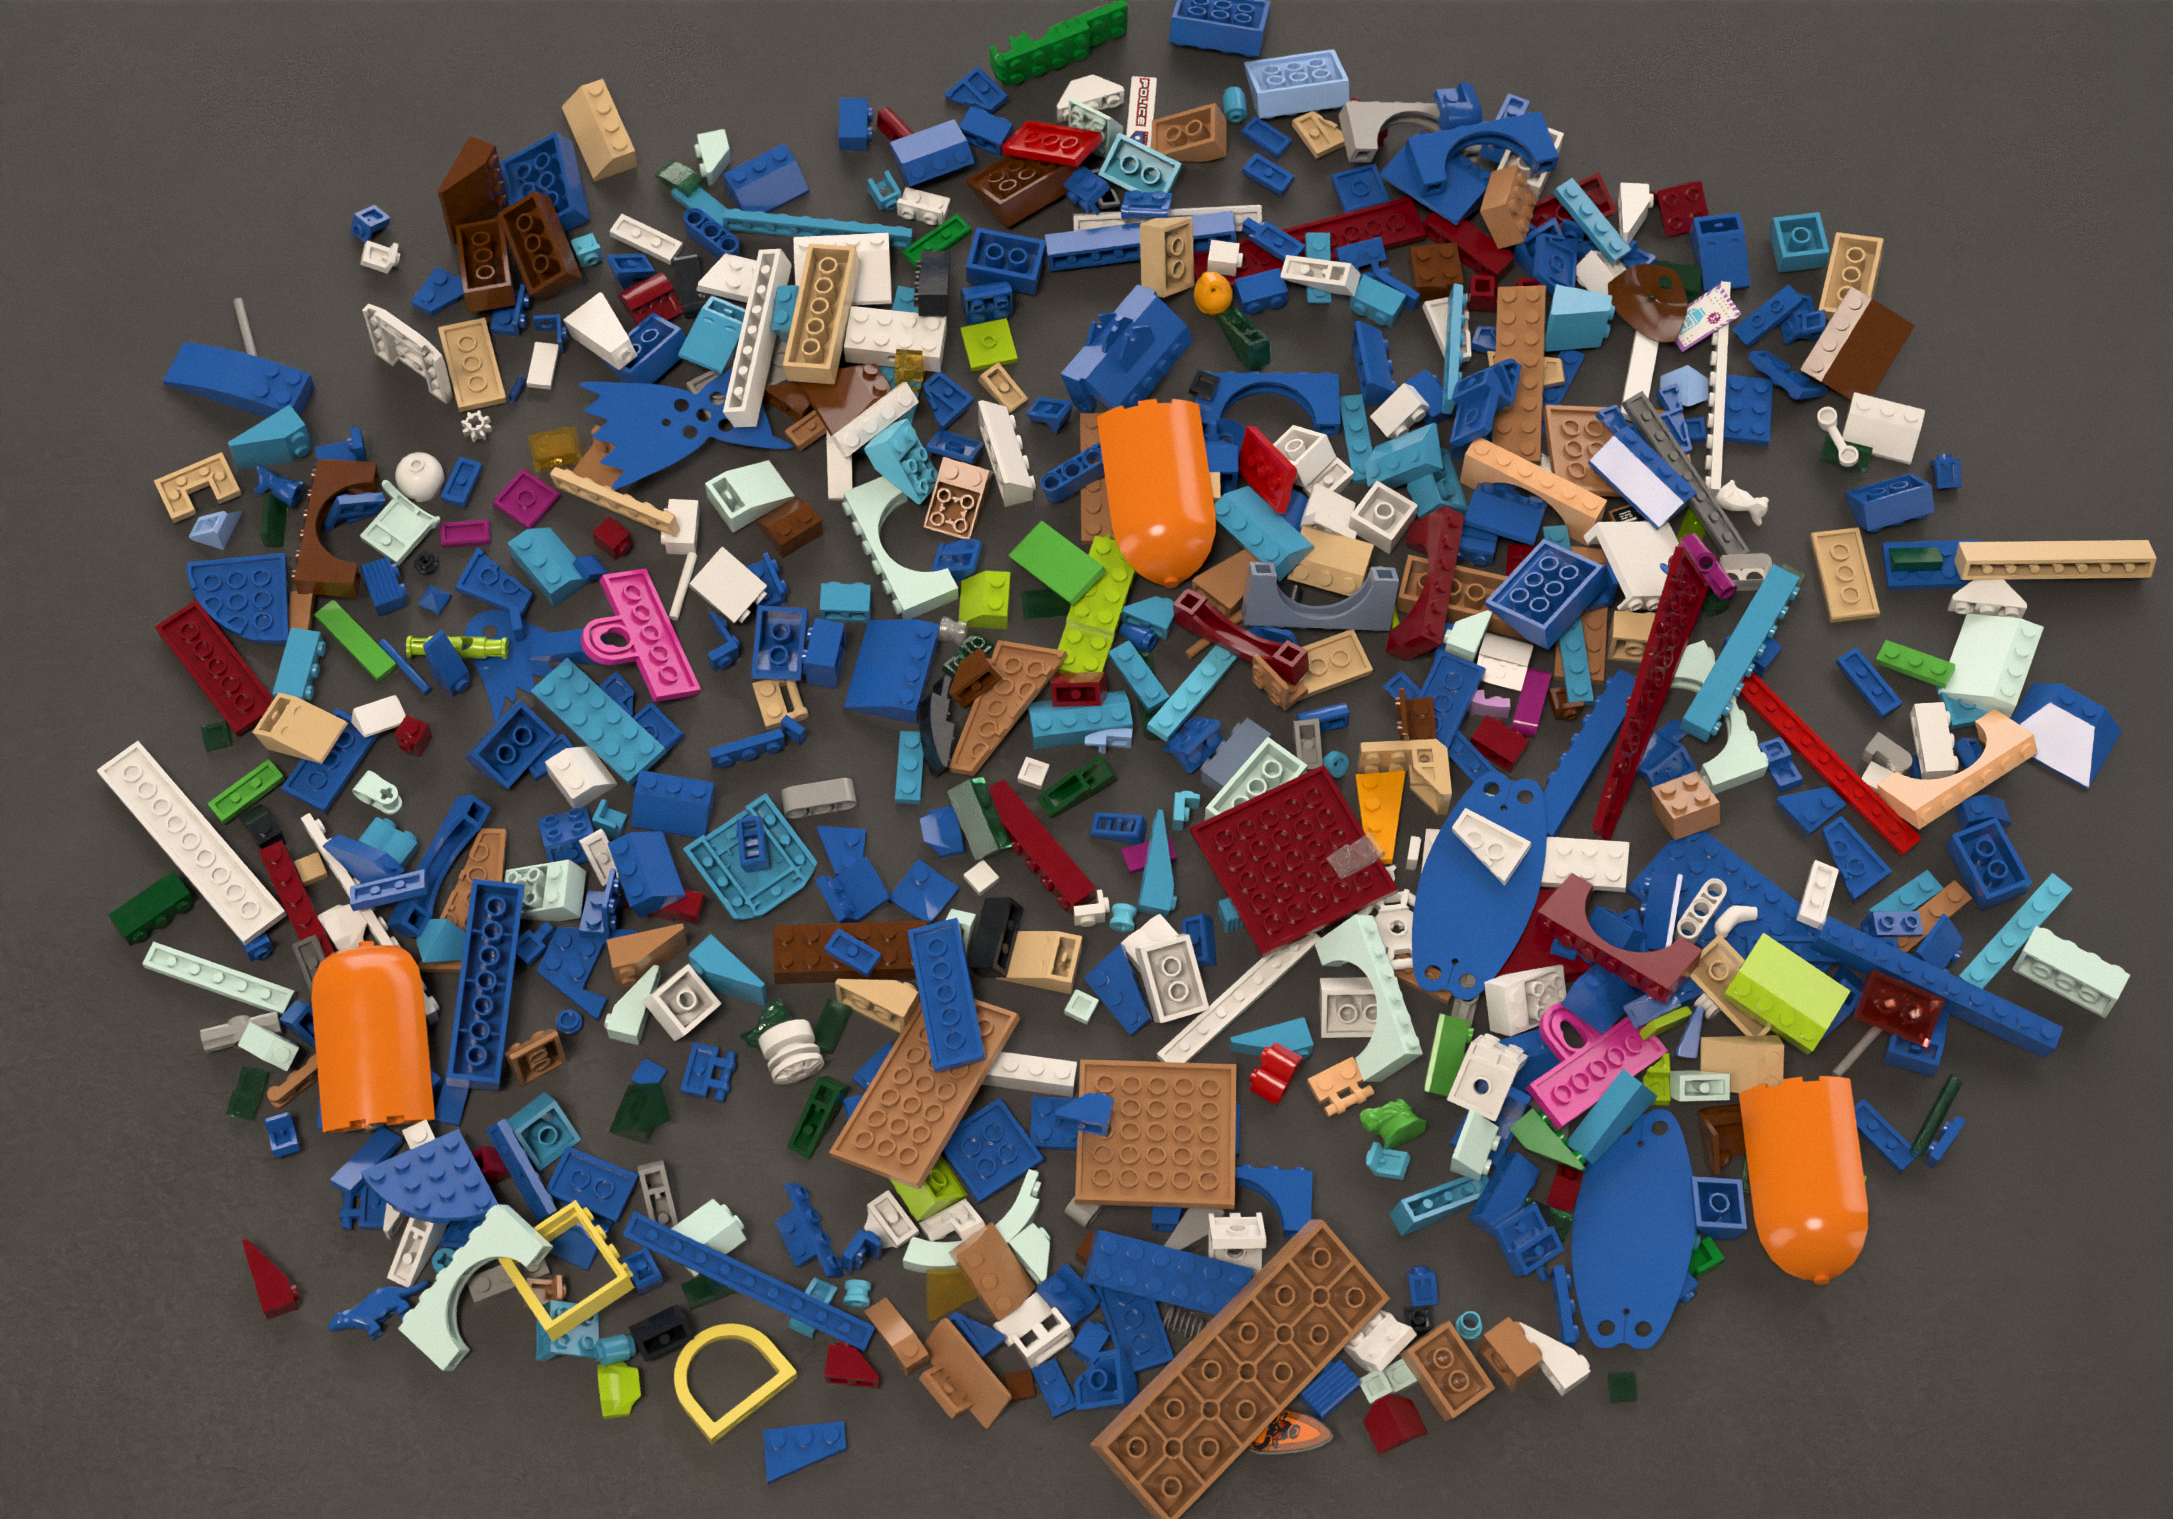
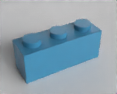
(300, 664)

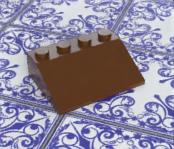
(1019, 186)
(472, 187)
(1857, 346)

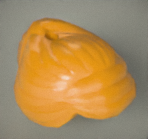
(1213, 293)

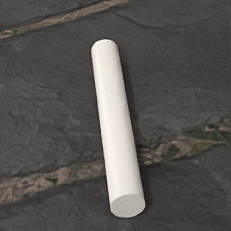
(683, 586)

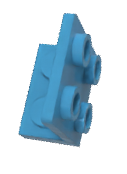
(576, 1342)

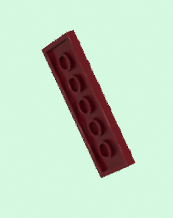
(216, 667)

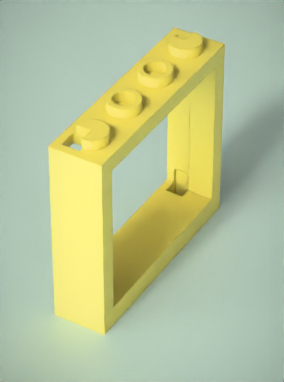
(594, 1303)

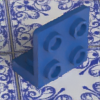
(562, 835)
(854, 892)
(600, 910)

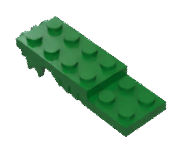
(1060, 45)

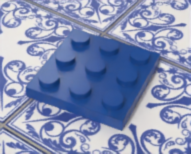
(991, 1151)

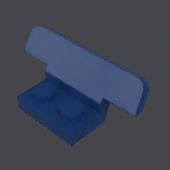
(1665, 756)

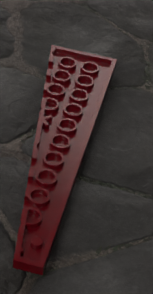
(1669, 635)

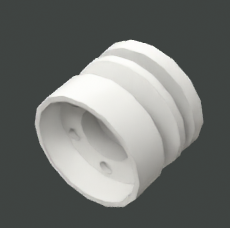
(791, 1051)

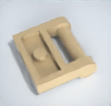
(772, 703)

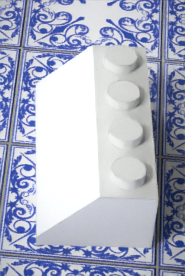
(1005, 453)

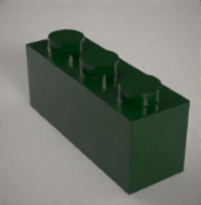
(151, 909)

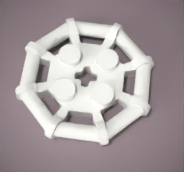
(1394, 915)

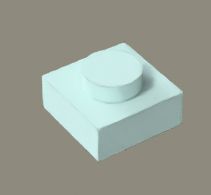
(1081, 1007)

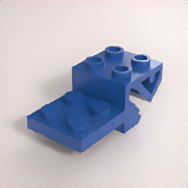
(1480, 398)

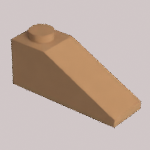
(897, 1336)

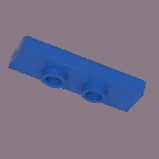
(1768, 316)

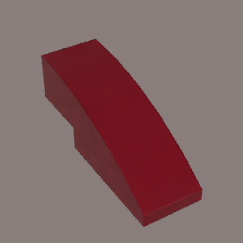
(685, 909)

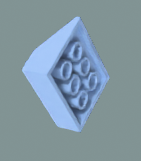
(1297, 84)

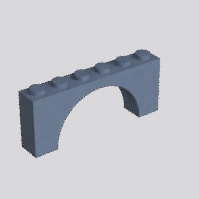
(1366, 609)

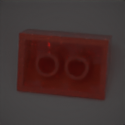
(1898, 1008)

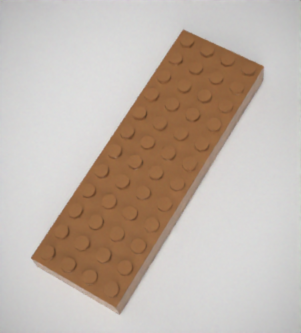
(1240, 1371)

